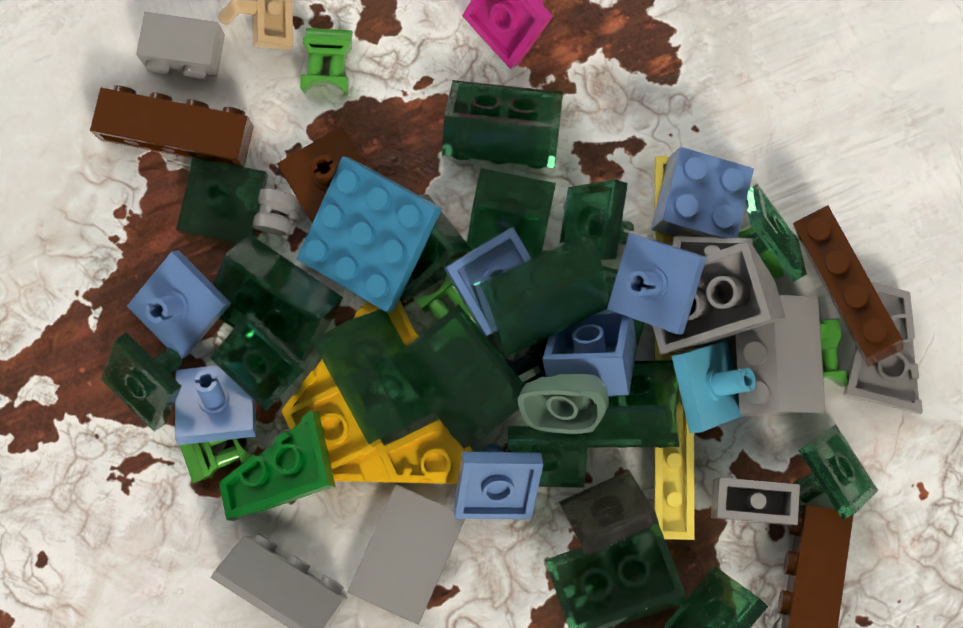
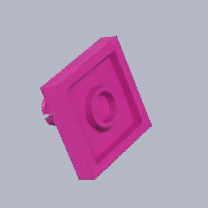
(508, 25)

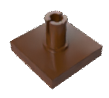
(314, 166)

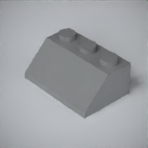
(730, 299)
(784, 362)
(279, 584)

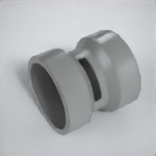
(274, 212)

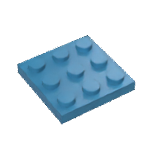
(368, 234)

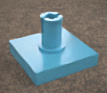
(710, 385)

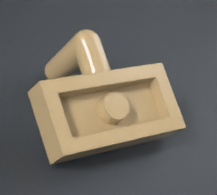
(270, 21)

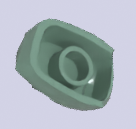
(564, 403)

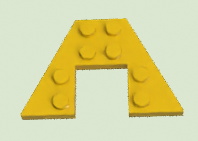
(419, 457)

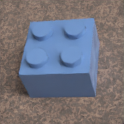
(701, 196)
(596, 346)

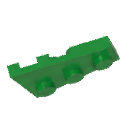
(282, 473)

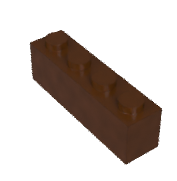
(172, 126)
(848, 286)
(815, 569)

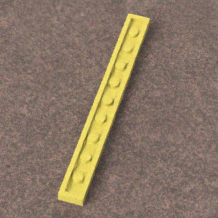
(673, 464)

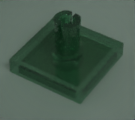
(220, 201)
(599, 212)
(774, 234)
(142, 380)
(562, 454)
(836, 473)
(718, 604)

